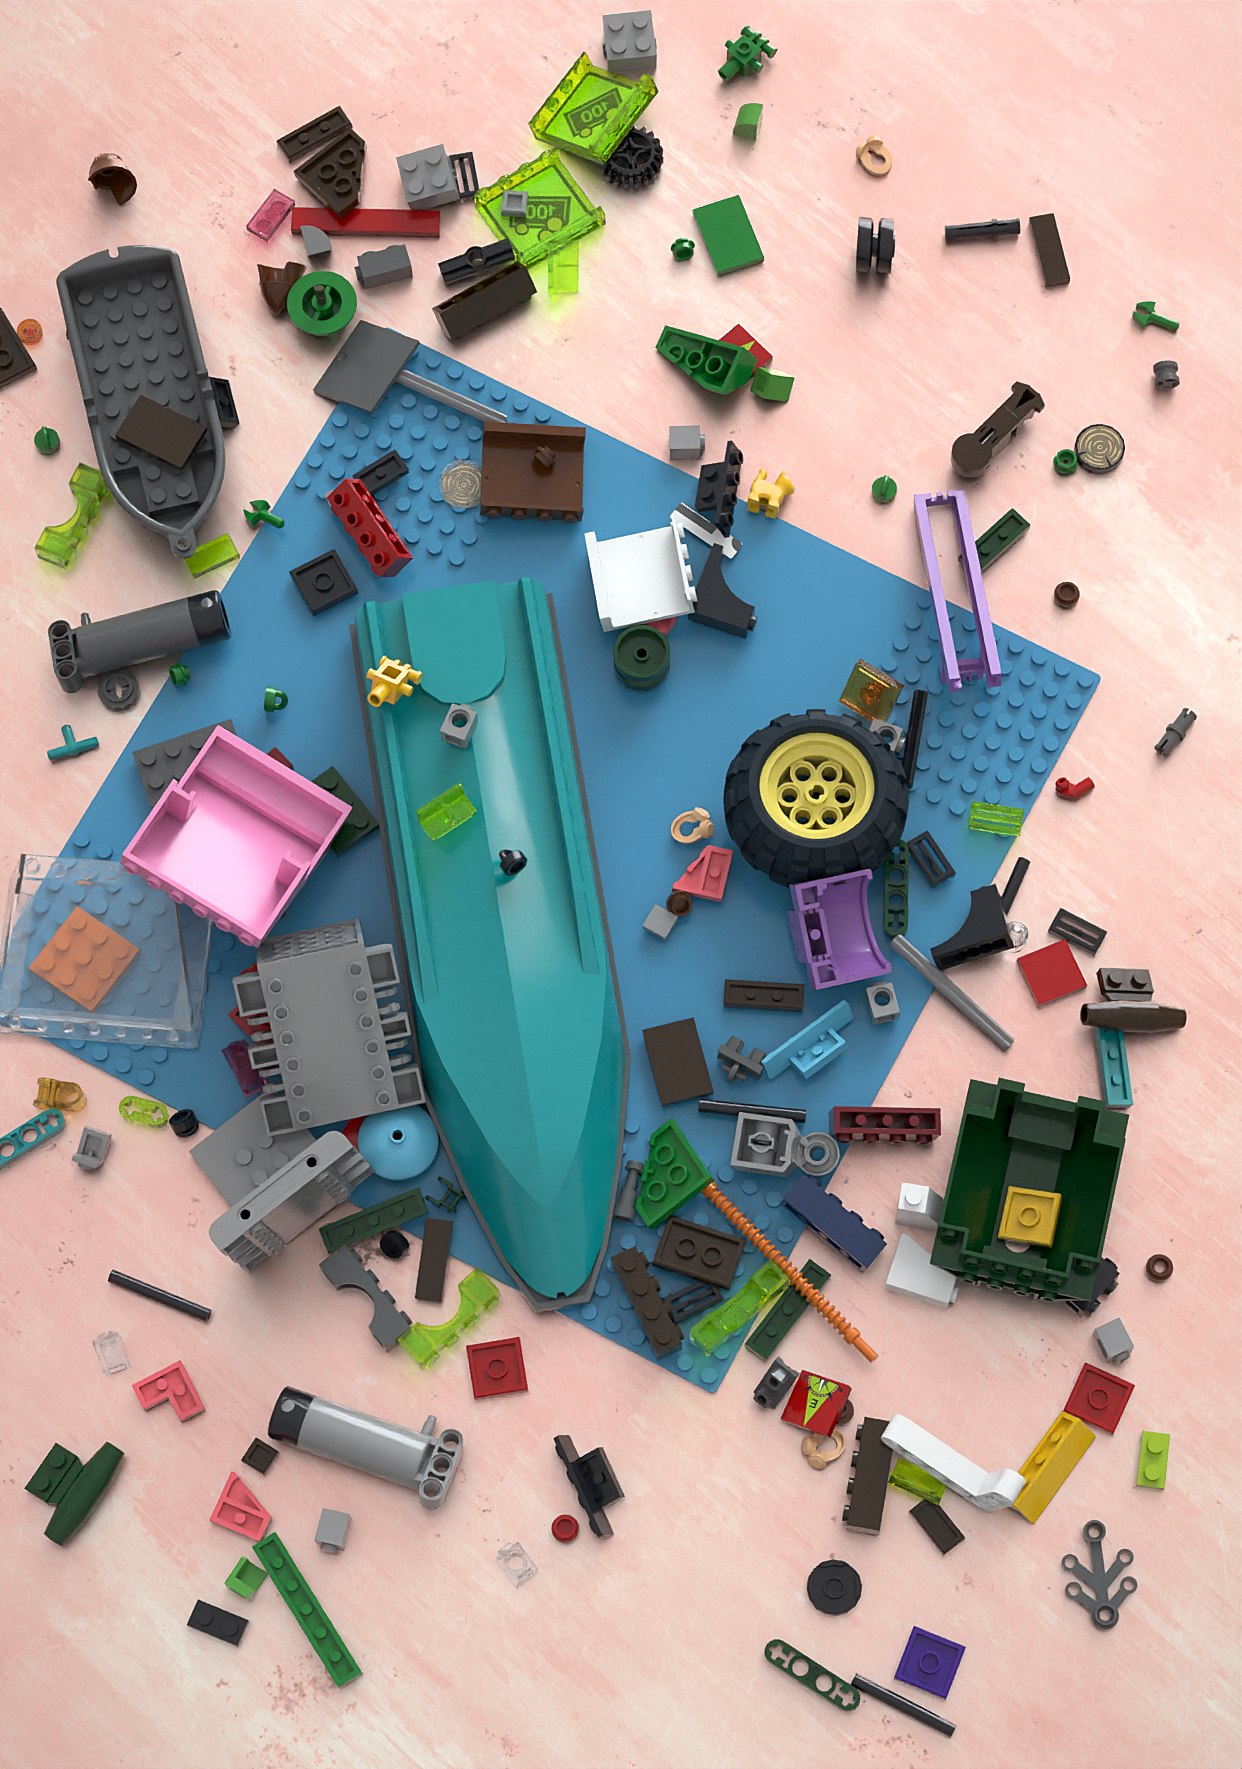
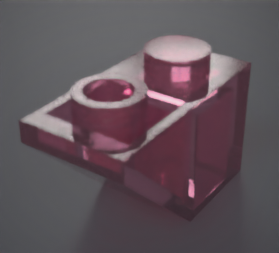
(240, 1065)

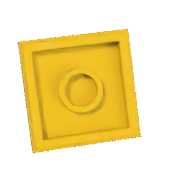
(1030, 1217)

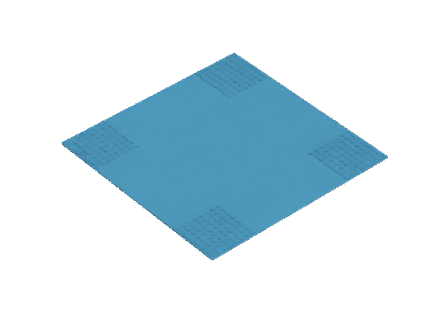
(641, 769)

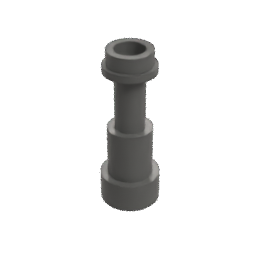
(624, 1210)

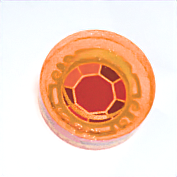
(29, 331)

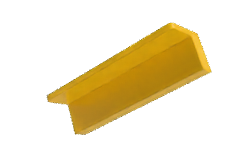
(1051, 1464)

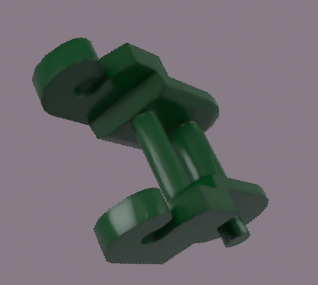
(451, 1208)

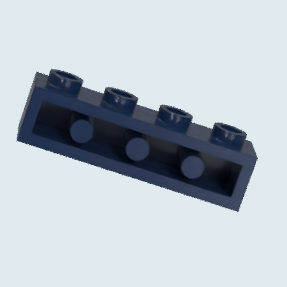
(833, 1222)

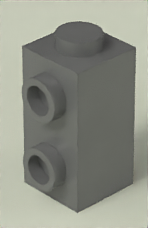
(383, 266)

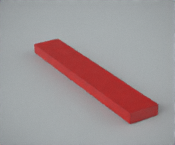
(369, 221)

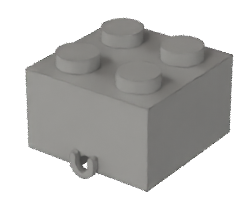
(629, 41)
(428, 177)

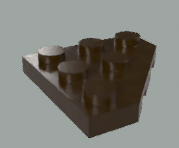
(336, 173)

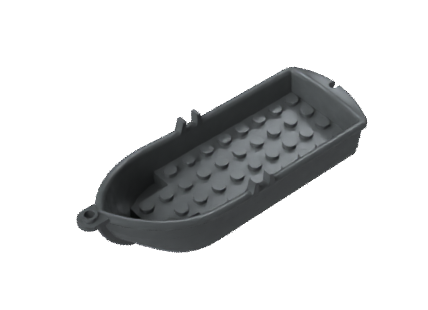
(136, 338)

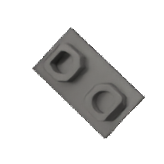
(731, 1055)
(775, 1384)

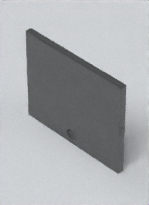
(366, 366)

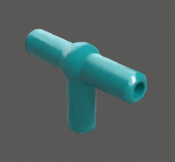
(71, 747)

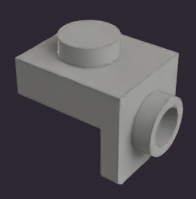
(92, 1148)

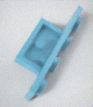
(812, 1046)

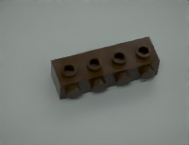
(485, 300)
(646, 1303)
(870, 1479)

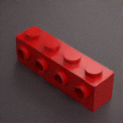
(369, 528)

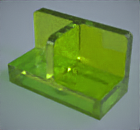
(563, 266)
(445, 812)

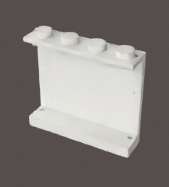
(641, 577)

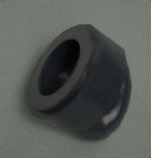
(512, 861)
(184, 1123)
(394, 1244)

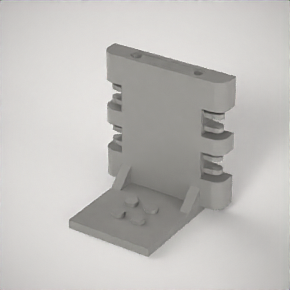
(326, 1028)
(274, 1182)

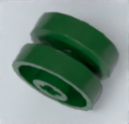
(641, 657)

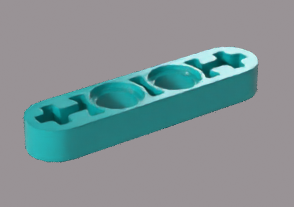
(22, 1147)

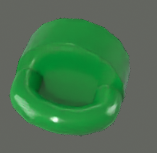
(46, 440)
(884, 489)
(270, 699)

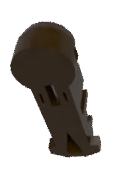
(974, 451)

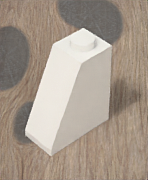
(918, 1207)
(917, 1278)

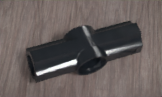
(491, 256)

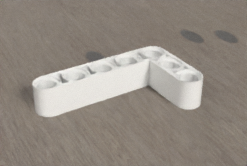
(983, 1489)

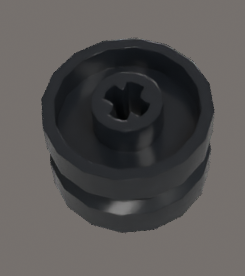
(875, 244)

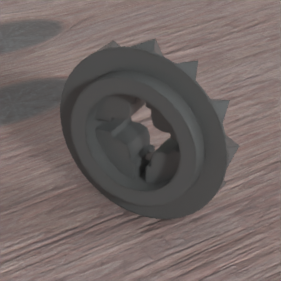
(125, 680)

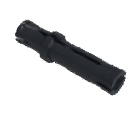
(982, 229)

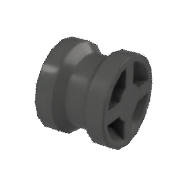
(1166, 374)

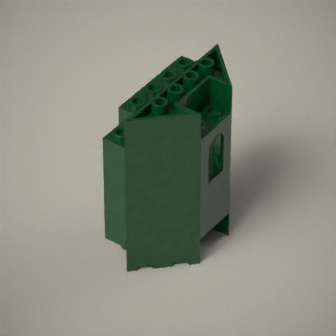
(1033, 1145)

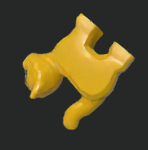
(769, 494)

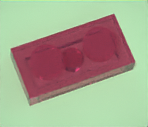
(270, 215)

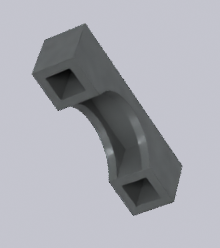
(346, 1272)

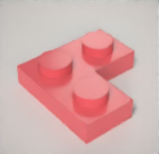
(170, 1384)

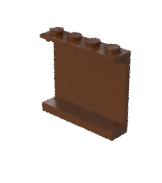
(519, 485)

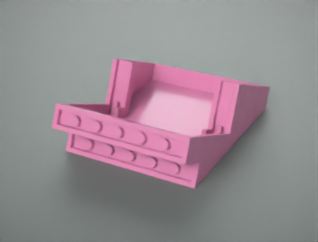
(236, 837)

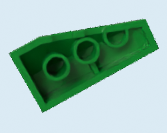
(708, 361)

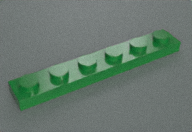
(307, 1610)

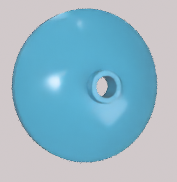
(404, 1157)

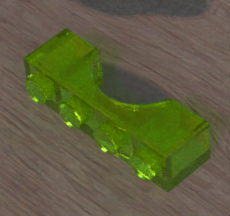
(60, 542)
(741, 1308)
(425, 1342)

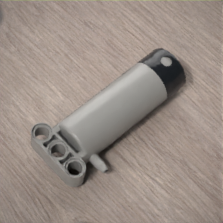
(368, 1442)

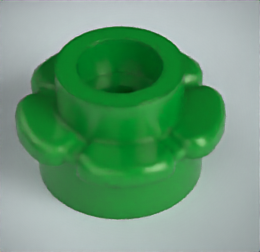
(683, 249)
(1070, 456)
(179, 674)

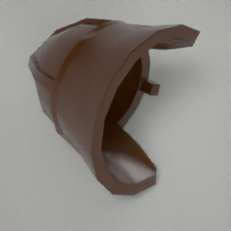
(111, 172)
(277, 282)

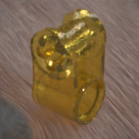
(55, 1094)

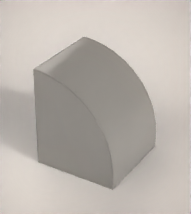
(315, 240)

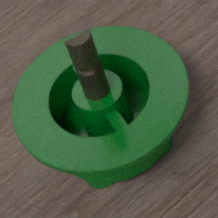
(322, 303)

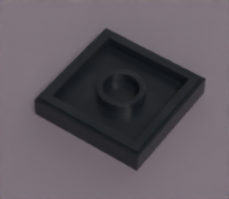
(323, 582)

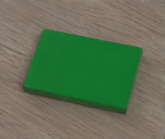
(728, 235)

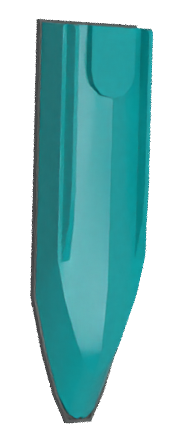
(500, 971)

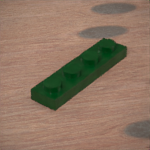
(374, 1220)
(785, 1313)

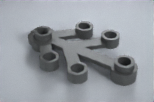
(1099, 1580)

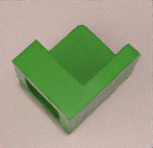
(772, 384)
(245, 1579)

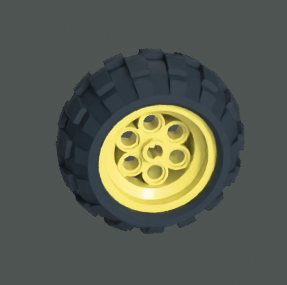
(815, 748)

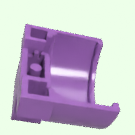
(835, 930)

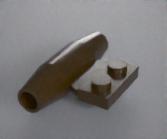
(1130, 1004)

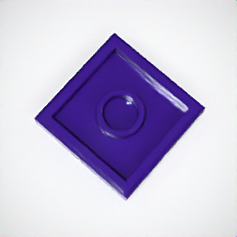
(929, 1662)

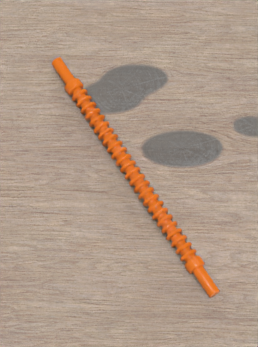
(851, 1335)

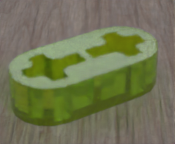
(146, 1106)

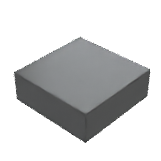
(514, 203)
(660, 922)

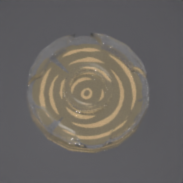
(461, 483)

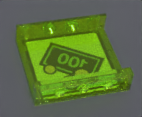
(592, 110)
(554, 208)

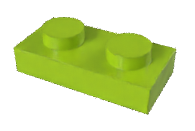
(1153, 1460)

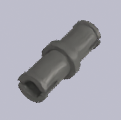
(1175, 732)

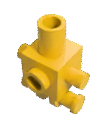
(391, 681)

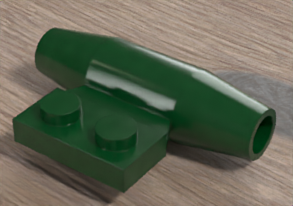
(73, 1487)

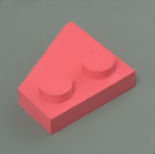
(707, 875)
(240, 1510)

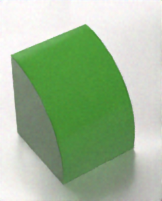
(749, 120)

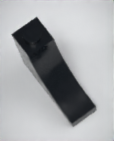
(717, 604)
(981, 935)

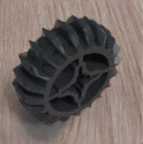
(642, 148)

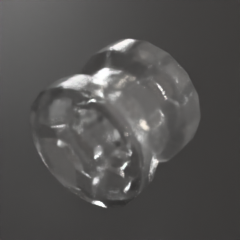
(1018, 940)

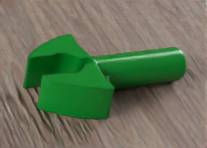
(1152, 316)
(263, 506)

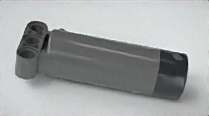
(135, 637)

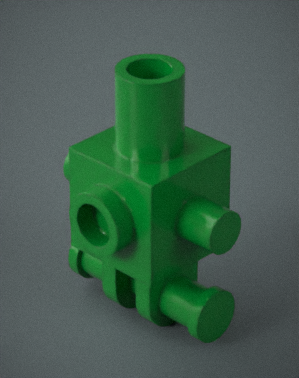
(745, 54)

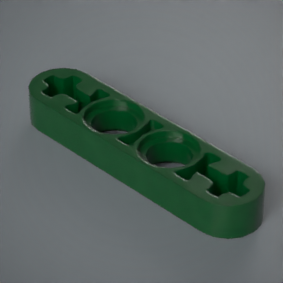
(899, 889)
(814, 1672)

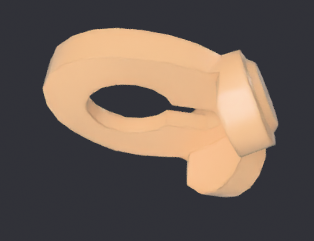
(875, 144)
(705, 829)
(819, 1459)

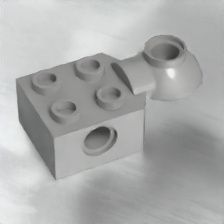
(776, 1147)

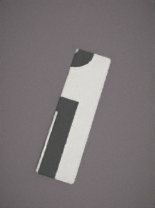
(705, 530)

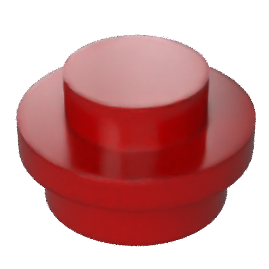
(565, 1528)

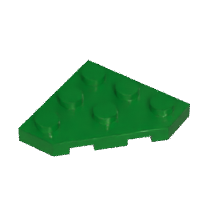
(670, 1175)

